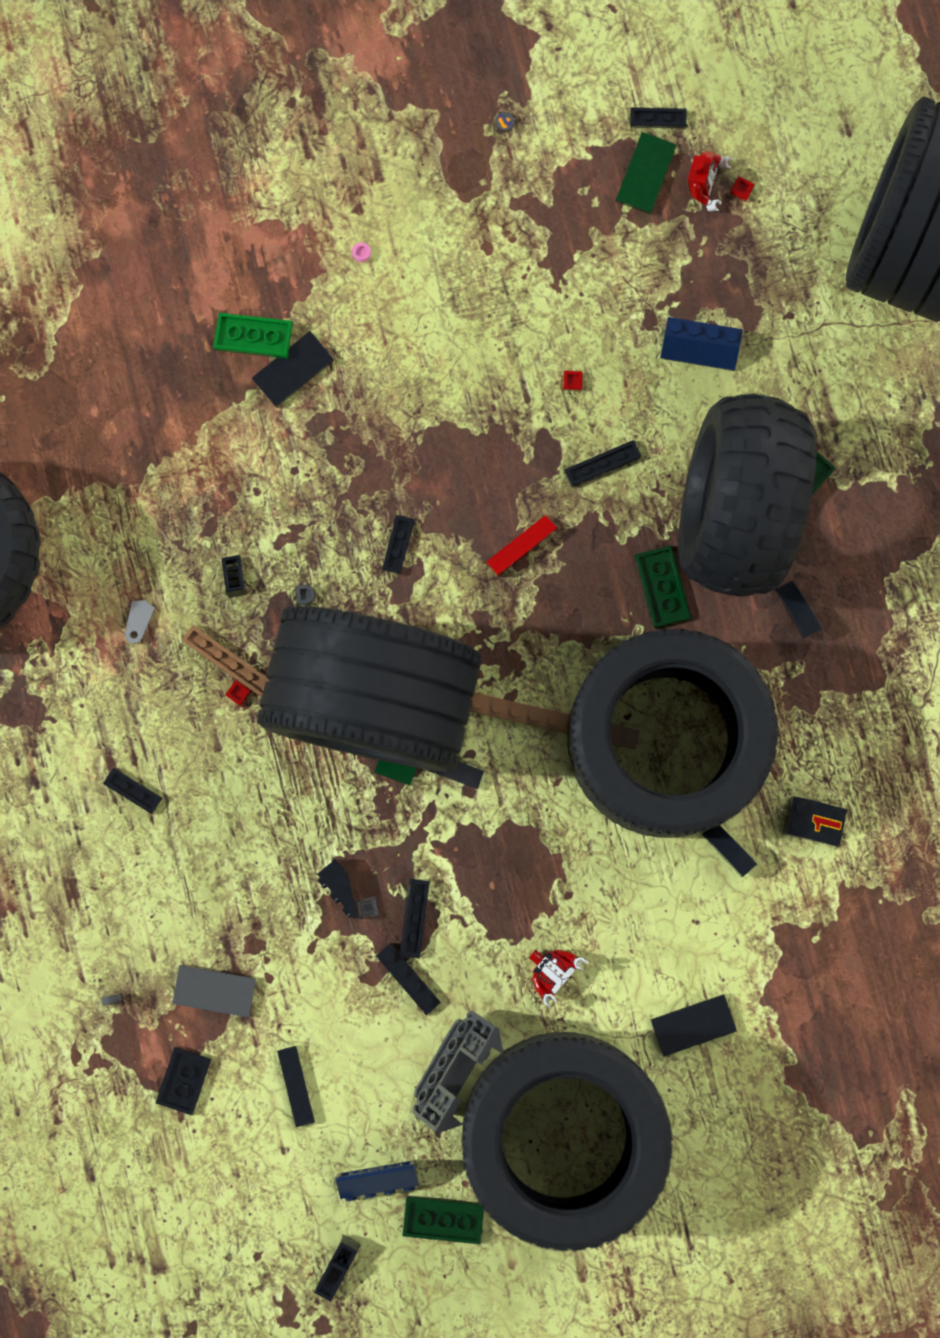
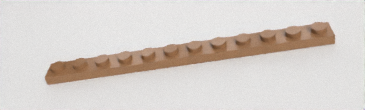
(542, 718)

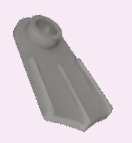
(138, 620)

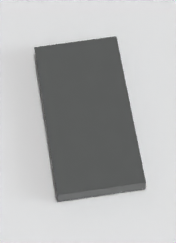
(214, 991)

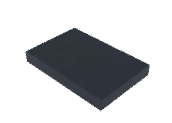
(183, 1081)

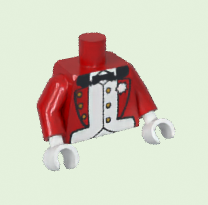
(702, 177)
(553, 971)

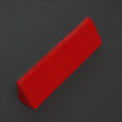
(521, 545)

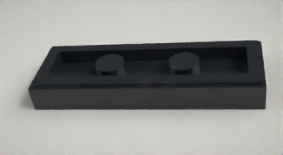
(658, 118)
(398, 544)
(132, 790)

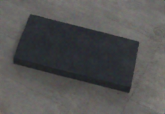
(286, 376)
(693, 1025)

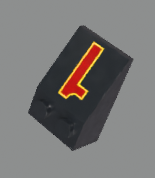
(814, 821)

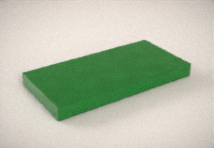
(253, 335)

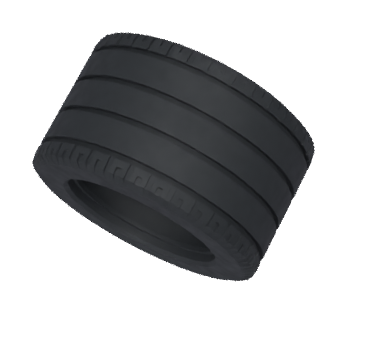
(900, 234)
(732, 686)
(369, 687)
(581, 1219)

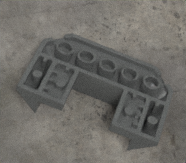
(438, 1089)

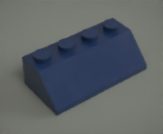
(701, 343)
(376, 1180)

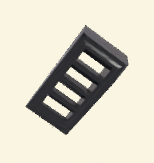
(235, 588)

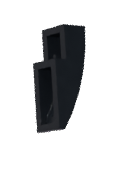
(798, 609)
(729, 850)
(337, 1268)

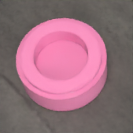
(361, 252)

